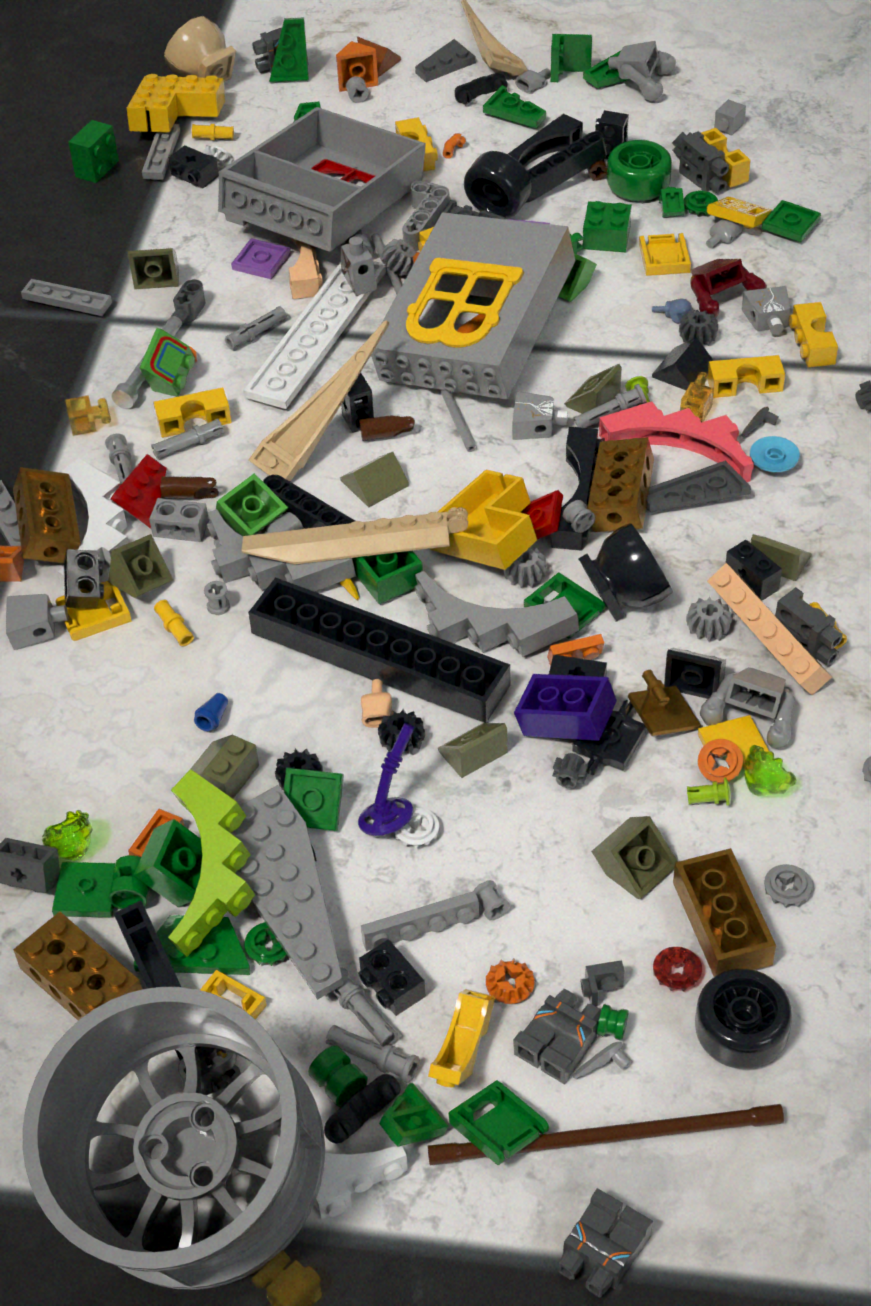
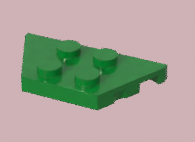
(217, 951)

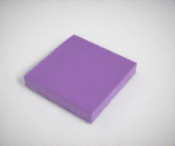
(260, 258)

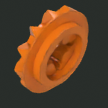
(720, 748)
(503, 990)

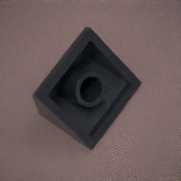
(683, 364)

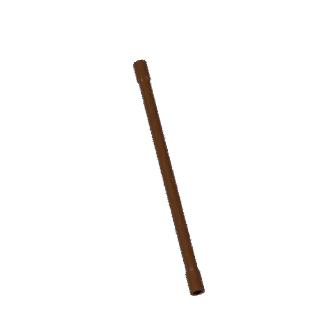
(754, 1117)

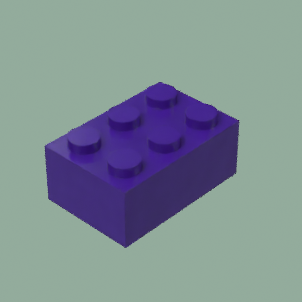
(565, 706)

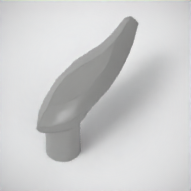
(603, 1057)

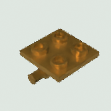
(662, 707)

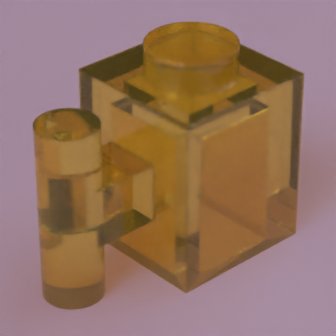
(698, 397)
(83, 415)
(290, 1287)

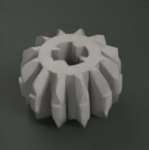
(399, 256)
(527, 568)
(709, 618)

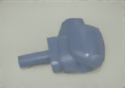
(674, 309)

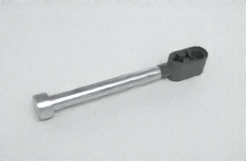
(187, 305)

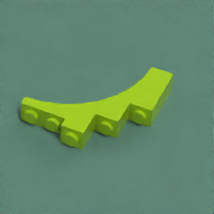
(223, 855)

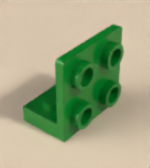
(570, 54)

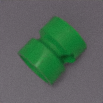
(125, 887)
(335, 1072)

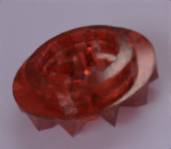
(678, 958)

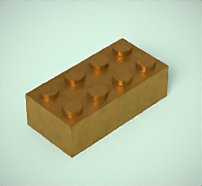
(723, 912)

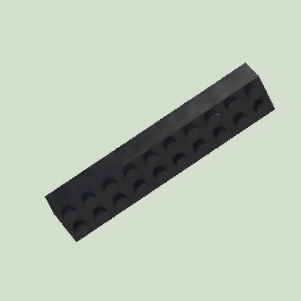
(381, 649)

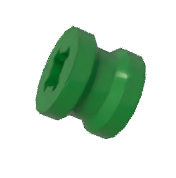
(612, 1022)

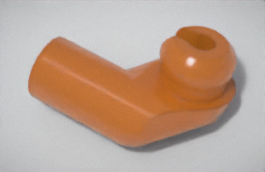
(449, 145)

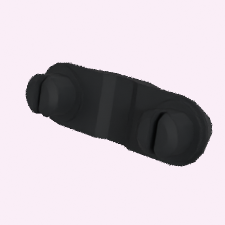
(483, 85)
(361, 1107)

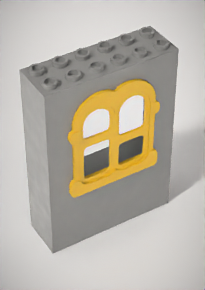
(477, 256)

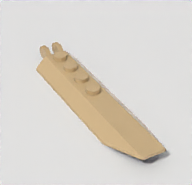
(358, 538)

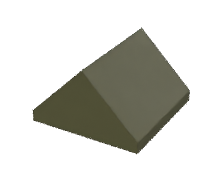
(596, 390)
(376, 479)
(787, 557)
(138, 567)
(476, 748)

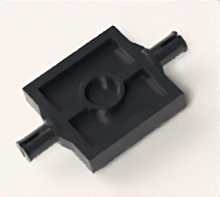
(616, 743)

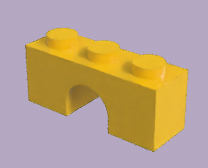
(415, 130)
(738, 162)
(816, 346)
(763, 372)
(175, 411)

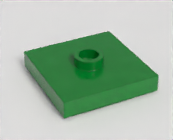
(791, 221)
(315, 796)
(84, 890)

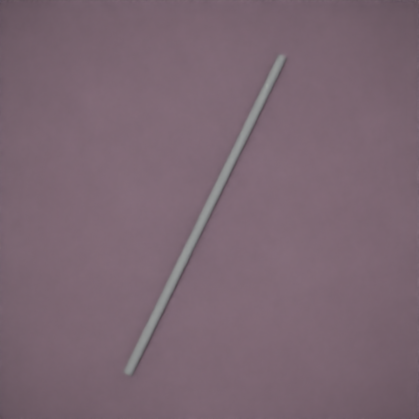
(447, 395)

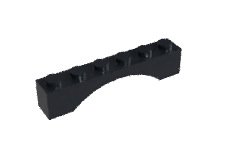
(550, 139)
(581, 453)
(147, 949)

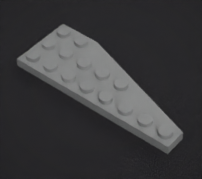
(289, 887)

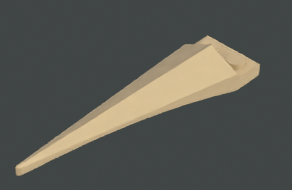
(491, 50)
(295, 439)

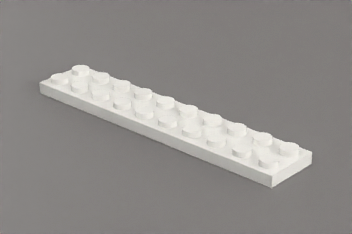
(308, 341)

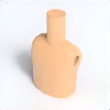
(375, 705)

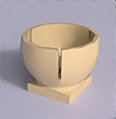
(200, 50)

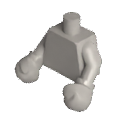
(638, 64)
(758, 693)

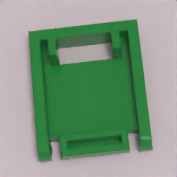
(583, 602)
(502, 1129)

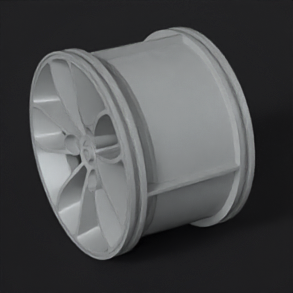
(90, 1065)

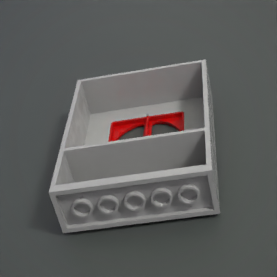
(287, 187)

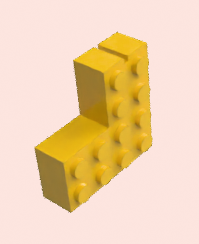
(174, 97)
(496, 526)

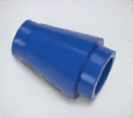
(210, 713)

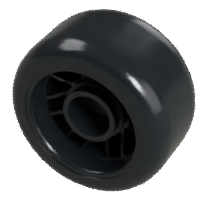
(497, 184)
(743, 1018)

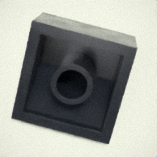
(694, 672)

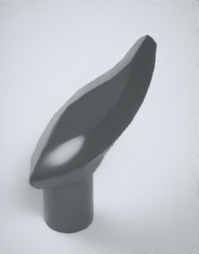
(762, 414)

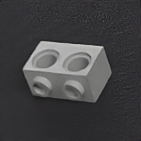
(179, 520)

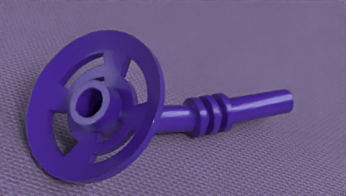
(385, 808)

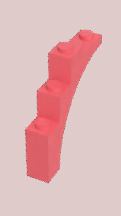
(680, 429)

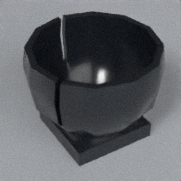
(626, 572)

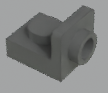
(602, 977)

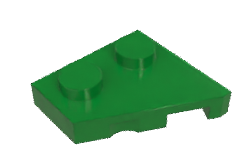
(412, 1119)

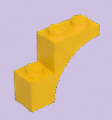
(460, 1047)

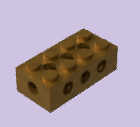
(621, 483)
(45, 514)
(73, 967)

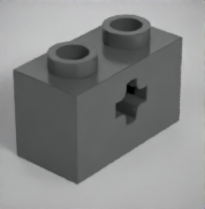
(28, 865)

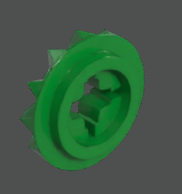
(695, 201)
(255, 945)

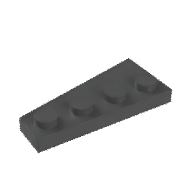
(697, 487)

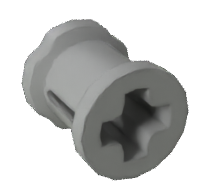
(217, 597)
(490, 899)

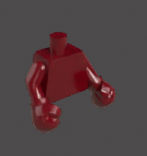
(718, 276)

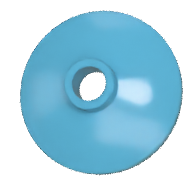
(774, 454)

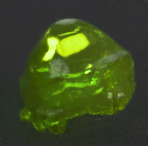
(765, 774)
(70, 836)

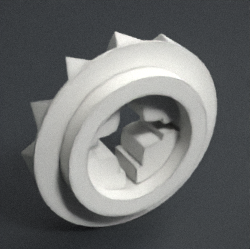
(222, 156)
(429, 828)

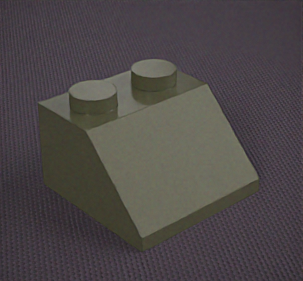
(154, 268)
(228, 763)
(635, 856)

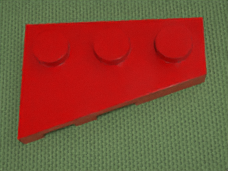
(141, 489)

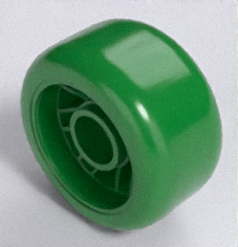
(638, 170)

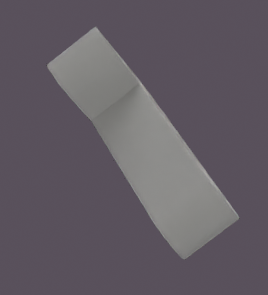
(429, 202)

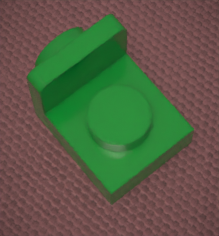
(672, 202)

